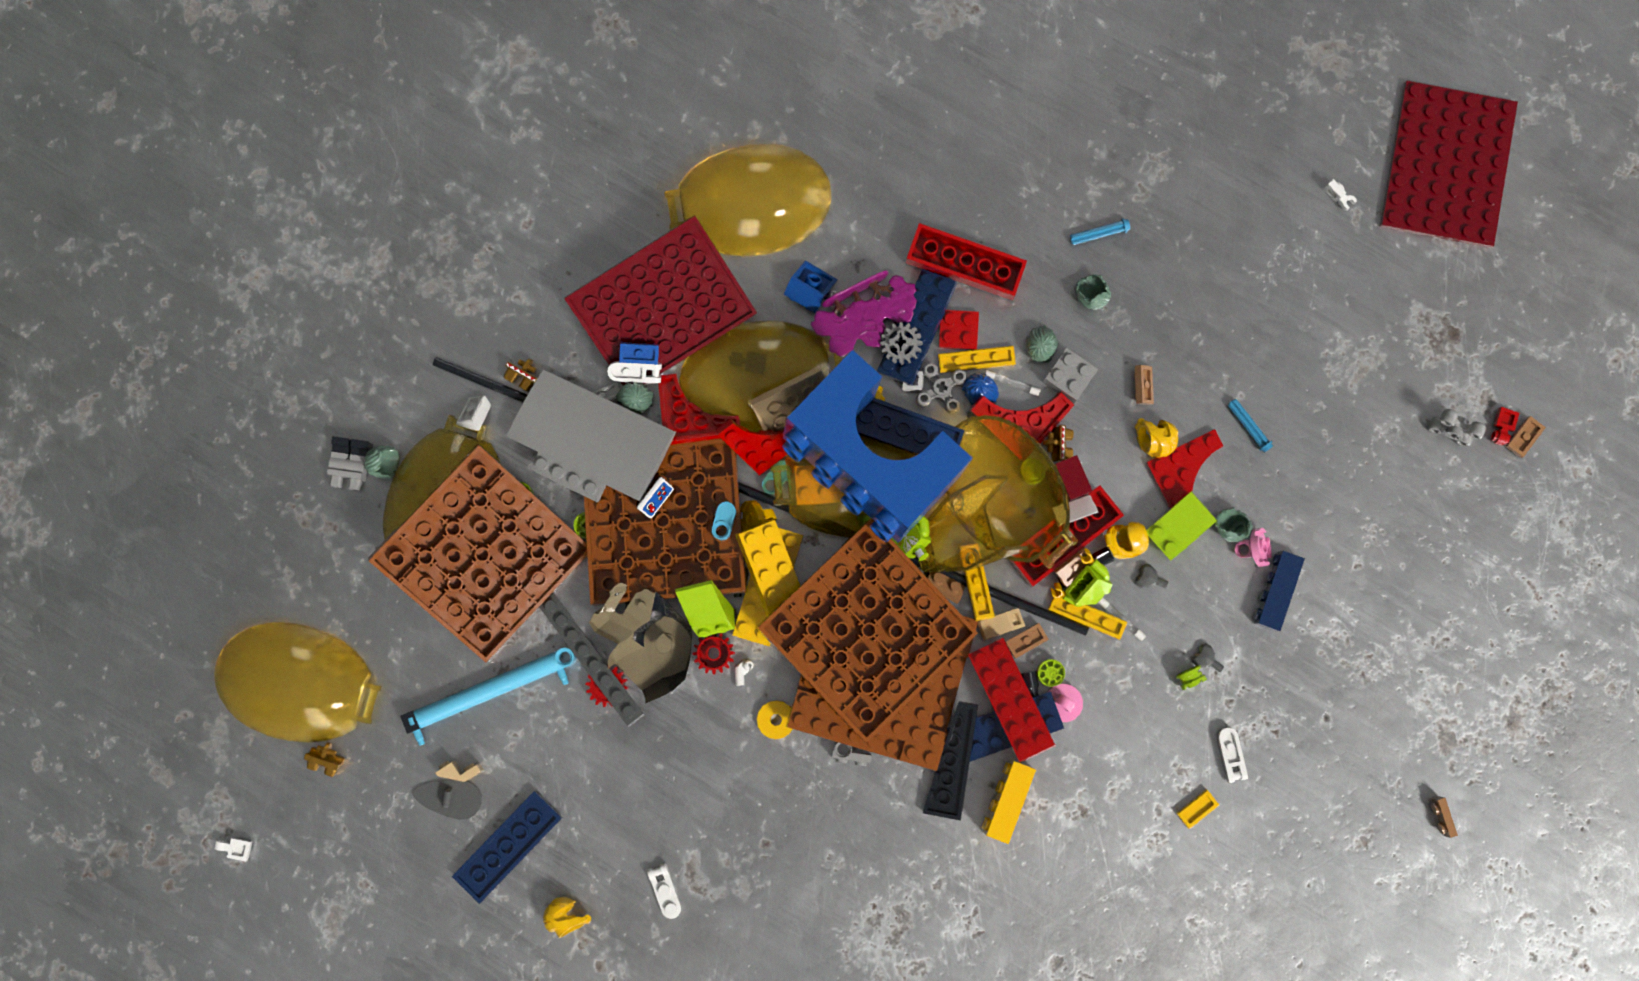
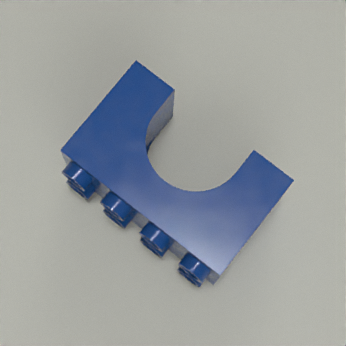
(887, 490)

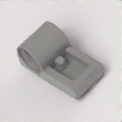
(859, 758)

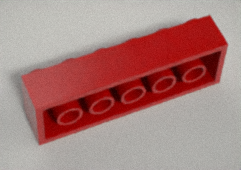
(966, 261)
(1083, 529)
(1011, 700)

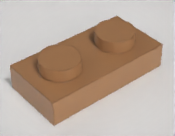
(1144, 385)
(1525, 437)
(1071, 568)
(947, 586)
(1026, 640)
(1446, 824)

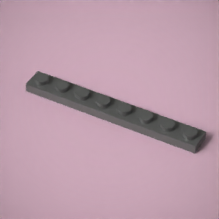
(591, 660)

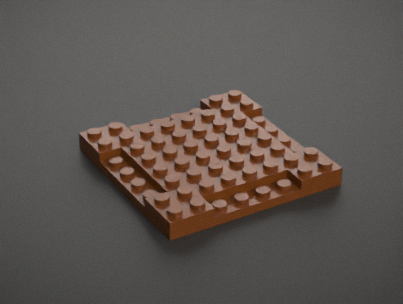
(678, 541)
(480, 553)
(867, 631)
(911, 736)

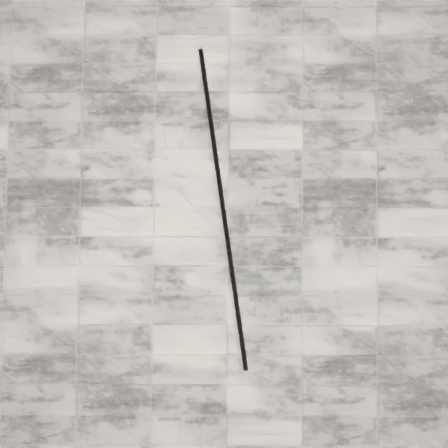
(768, 499)

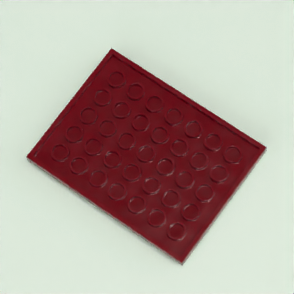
(1449, 164)
(664, 295)

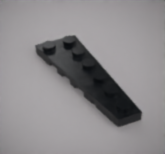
(950, 779)

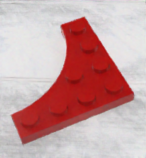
(685, 417)
(1035, 421)
(757, 449)
(1178, 471)

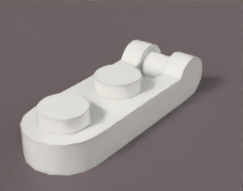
(634, 372)
(1232, 754)
(665, 891)

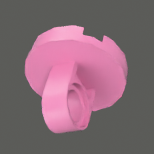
(1259, 547)
(1068, 701)

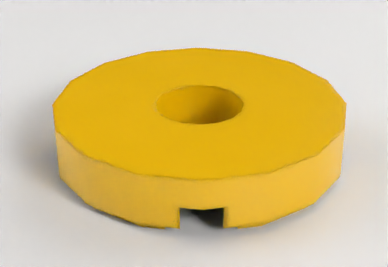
(764, 722)

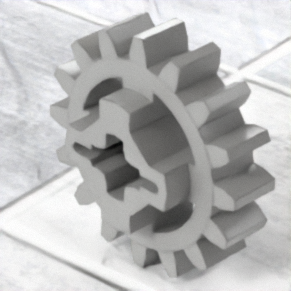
(909, 343)

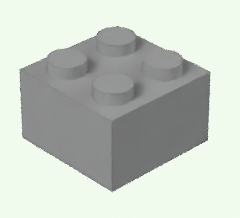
(1070, 375)

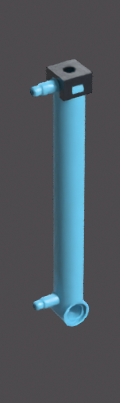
(486, 690)

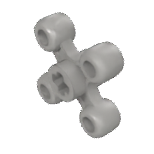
(947, 383)
(1457, 427)

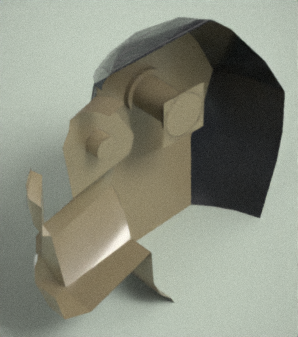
(650, 640)

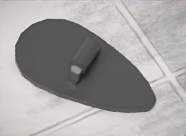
(450, 798)

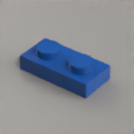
(639, 353)

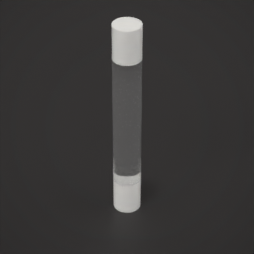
(1013, 383)
(1114, 612)

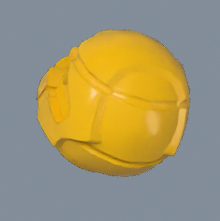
(1162, 438)
(1132, 540)
(557, 920)

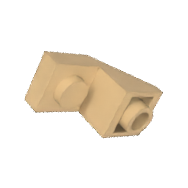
(1001, 624)
(453, 771)

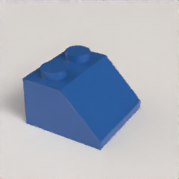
(810, 286)

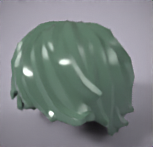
(1093, 292)
(1041, 344)
(635, 397)
(382, 461)
(1233, 525)

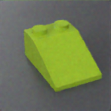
(1180, 525)
(706, 609)

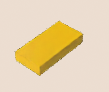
(1197, 809)

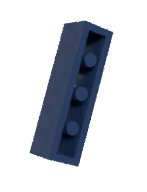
(1279, 590)

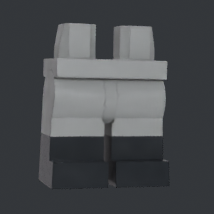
(348, 462)

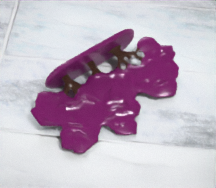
(864, 318)

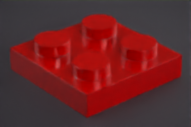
(959, 330)

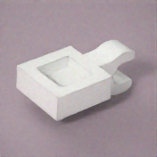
(1337, 193)
(237, 848)

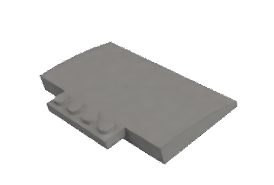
(589, 439)

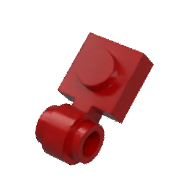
(1505, 421)

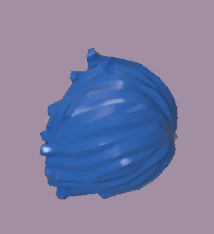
(980, 385)

